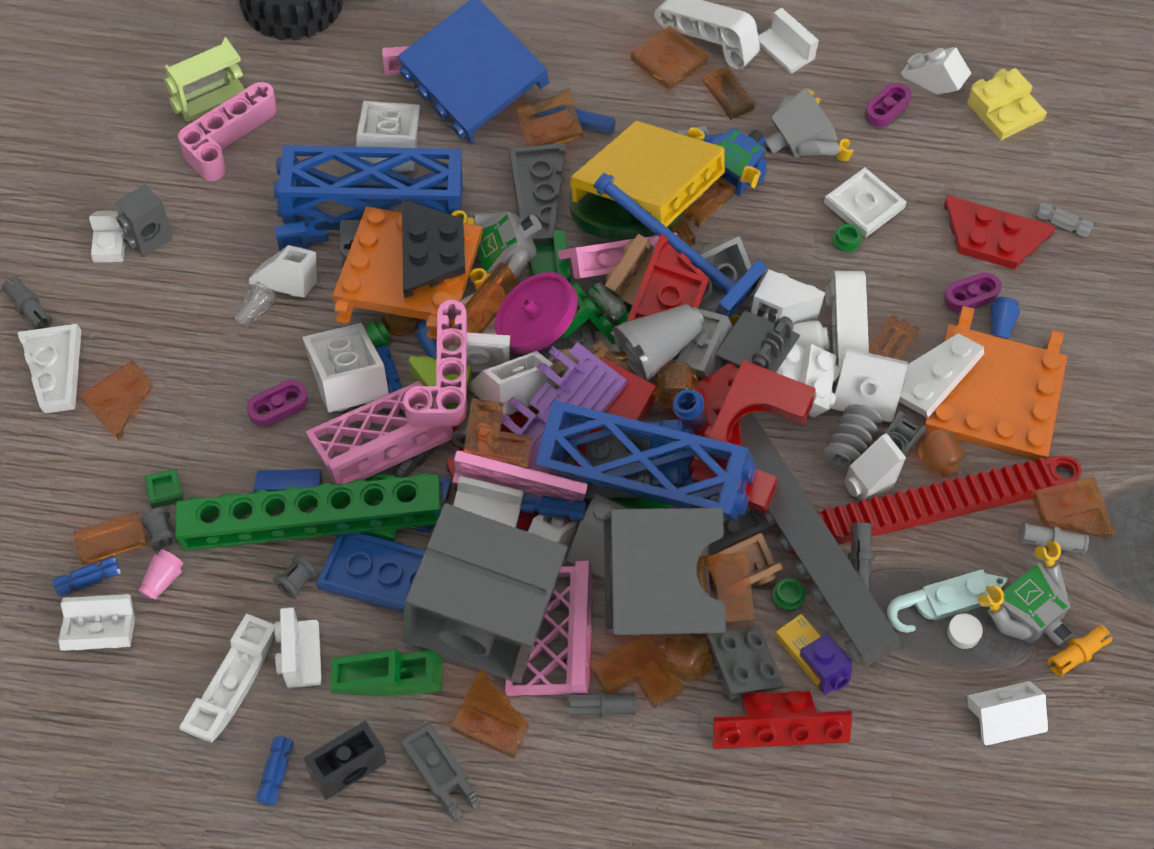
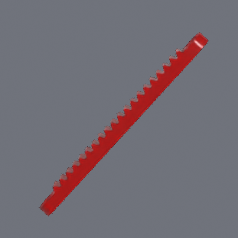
(949, 498)

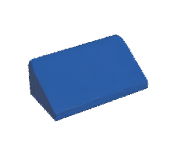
(281, 479)

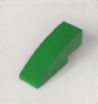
(387, 673)

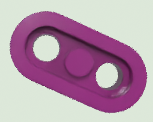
(883, 109)
(970, 293)
(276, 403)

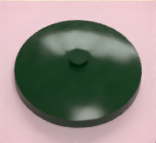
(608, 218)

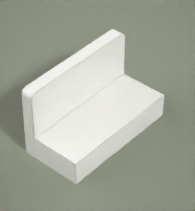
(788, 42)
(489, 500)
(1009, 712)

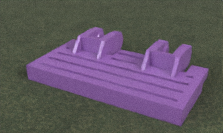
(585, 384)

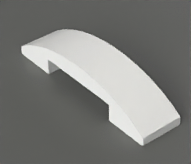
(232, 680)

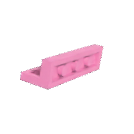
(597, 258)

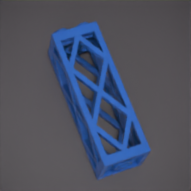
(304, 186)
(557, 443)

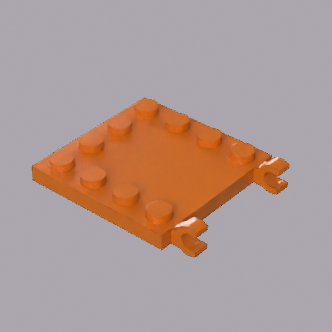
(375, 273)
(1007, 395)

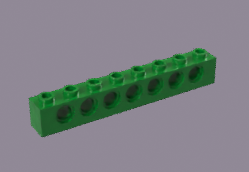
(294, 523)

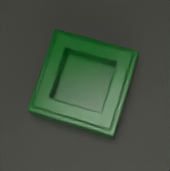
(164, 488)

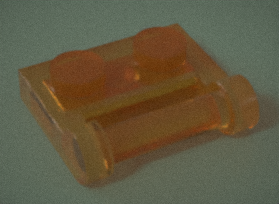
(551, 128)
(732, 583)

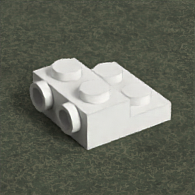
(815, 368)

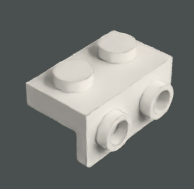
(96, 622)
(299, 650)

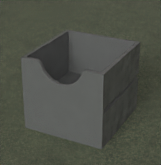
(654, 573)
(481, 593)

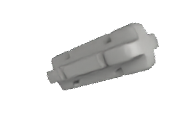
(1064, 219)

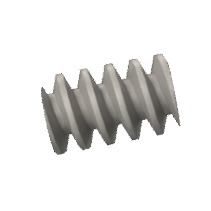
(851, 436)

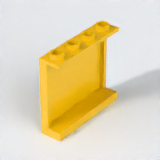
(654, 169)

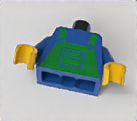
(742, 154)

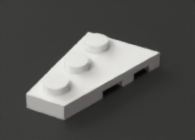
(53, 364)
(938, 373)

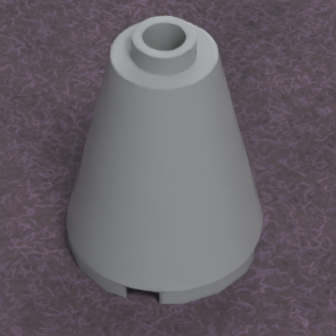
(657, 338)

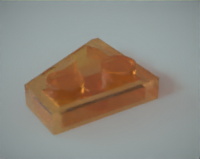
(118, 397)
(1074, 507)
(490, 718)

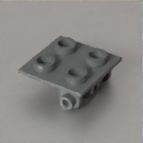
(759, 341)
(611, 449)
(743, 662)

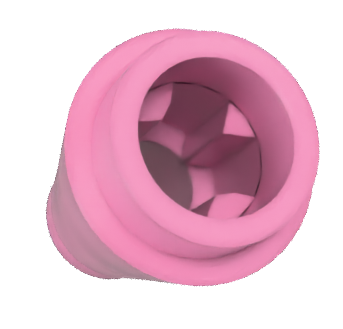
(160, 574)

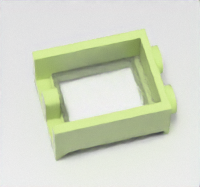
(204, 81)

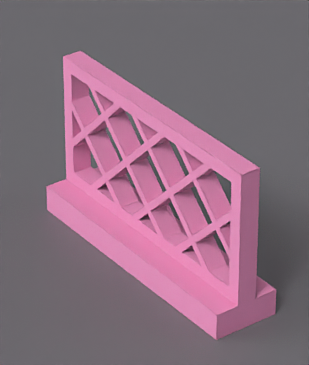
(386, 447)
(516, 477)
(578, 637)

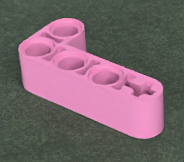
(208, 135)
(448, 363)

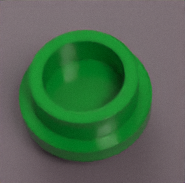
(847, 238)
(378, 333)
(788, 594)

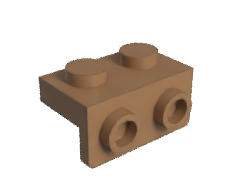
(628, 275)
(759, 557)

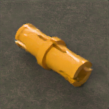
(1079, 650)

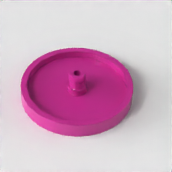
(536, 312)

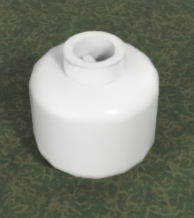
(812, 333)

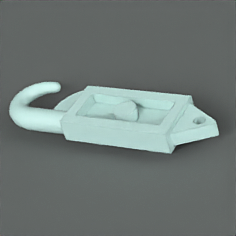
(944, 598)

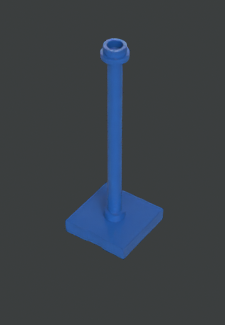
(735, 291)

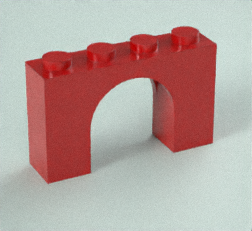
(755, 391)

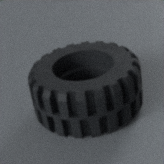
(290, 17)

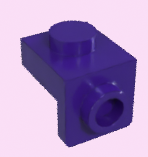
(828, 663)

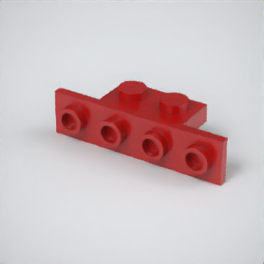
(781, 721)

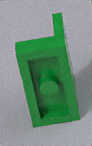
(547, 257)

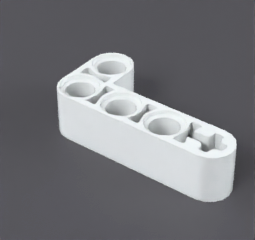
(713, 23)
(848, 304)

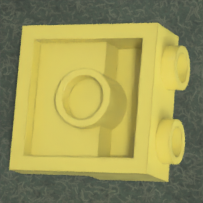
(1005, 103)

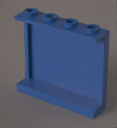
(471, 68)

